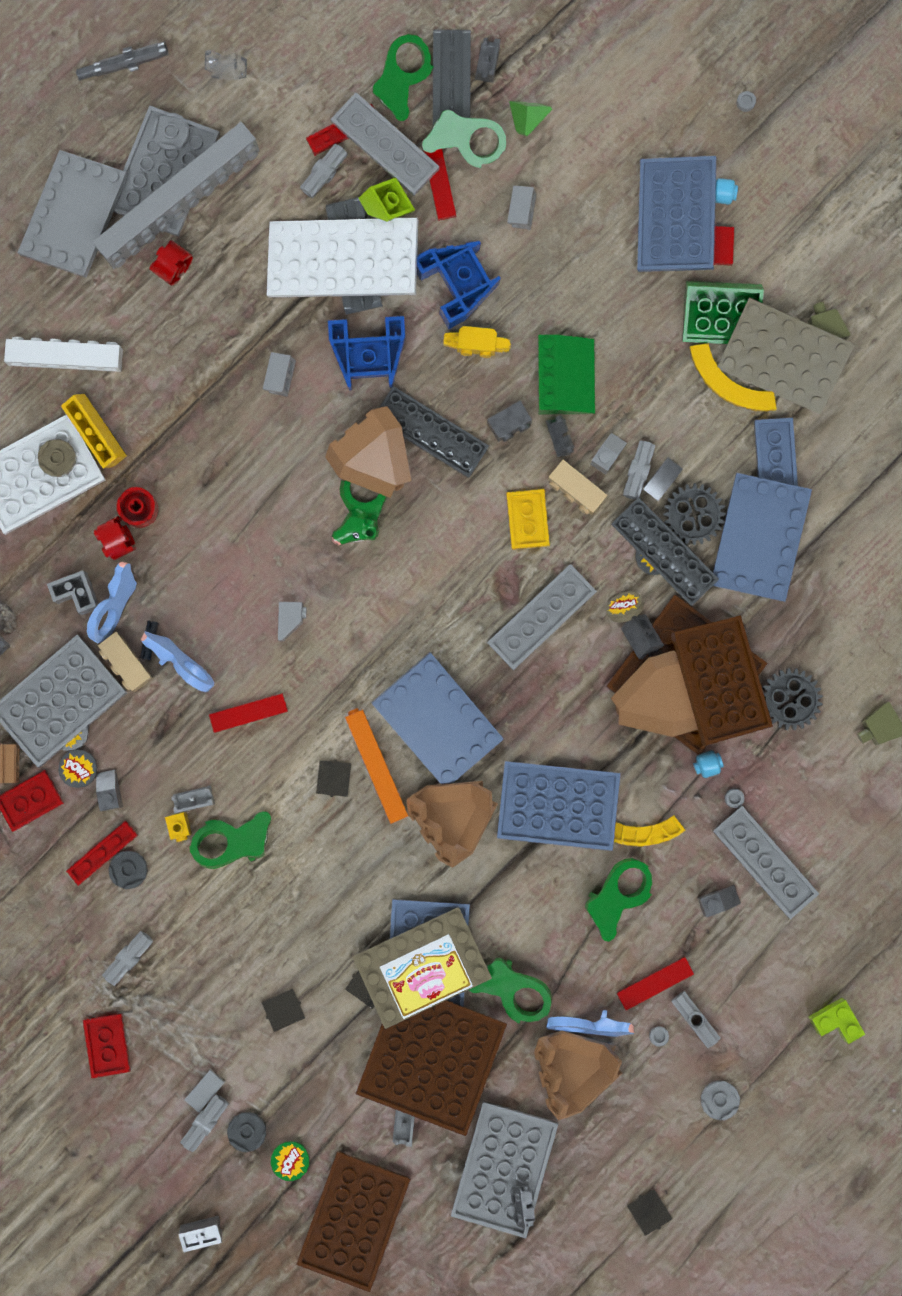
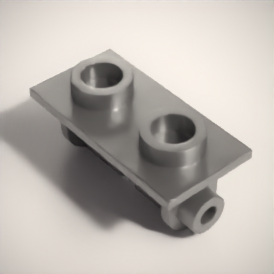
(562, 444)
(523, 1215)

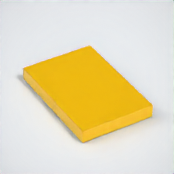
(528, 519)

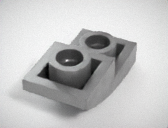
(663, 479)

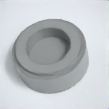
(746, 101)
(734, 798)
(659, 1036)

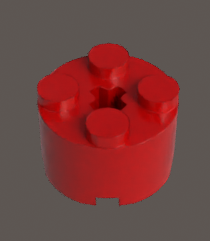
(171, 262)
(128, 501)
(115, 538)

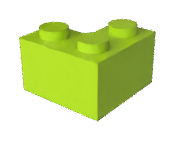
(837, 1016)

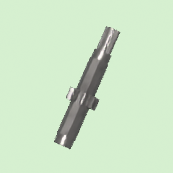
(129, 59)

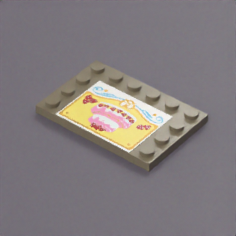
(422, 968)

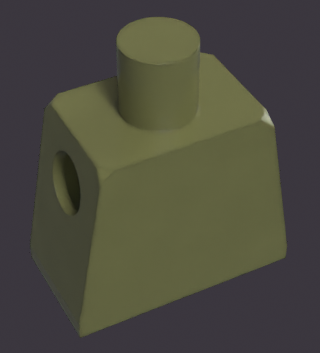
(829, 321)
(881, 725)

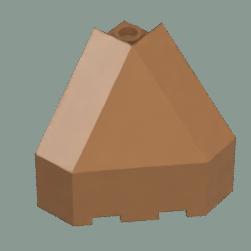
(372, 453)
(656, 698)
(452, 817)
(575, 1071)

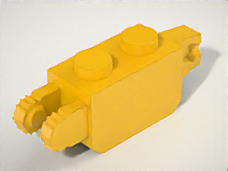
(476, 341)

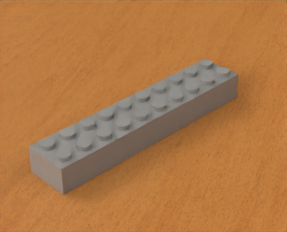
(177, 196)

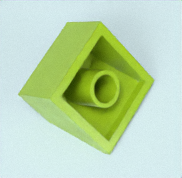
(386, 201)

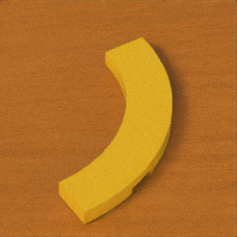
(726, 388)
(648, 835)

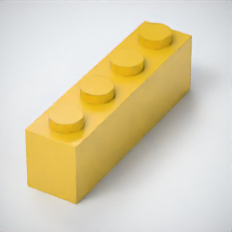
(93, 431)

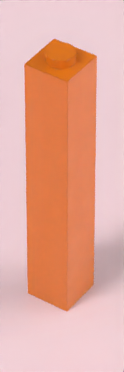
(376, 765)

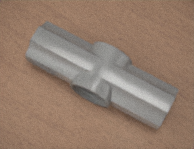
(323, 171)
(639, 470)
(127, 958)
(703, 1028)
(204, 1123)

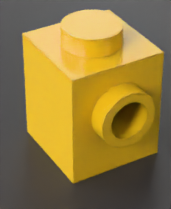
(178, 826)

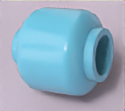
(726, 191)
(708, 764)

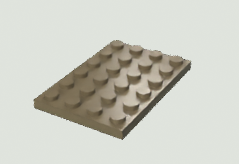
(785, 355)

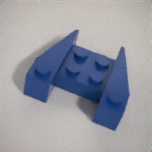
(461, 275)
(369, 355)

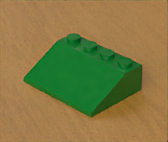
(714, 309)
(566, 375)

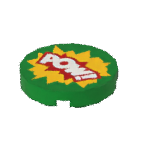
(290, 1160)

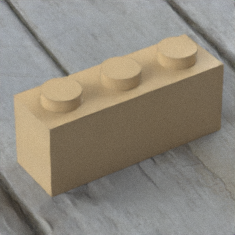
(576, 488)
(124, 662)

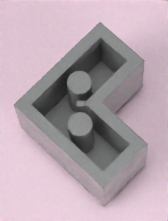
(77, 588)

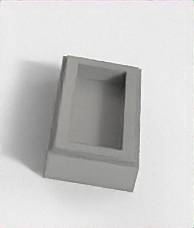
(204, 1091)

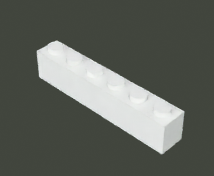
(63, 354)

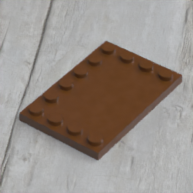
(721, 680)
(353, 1221)

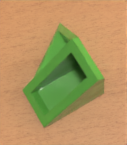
(528, 115)

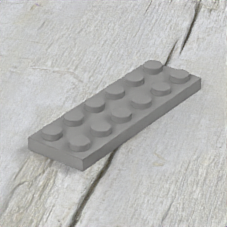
(385, 144)
(541, 617)
(765, 862)

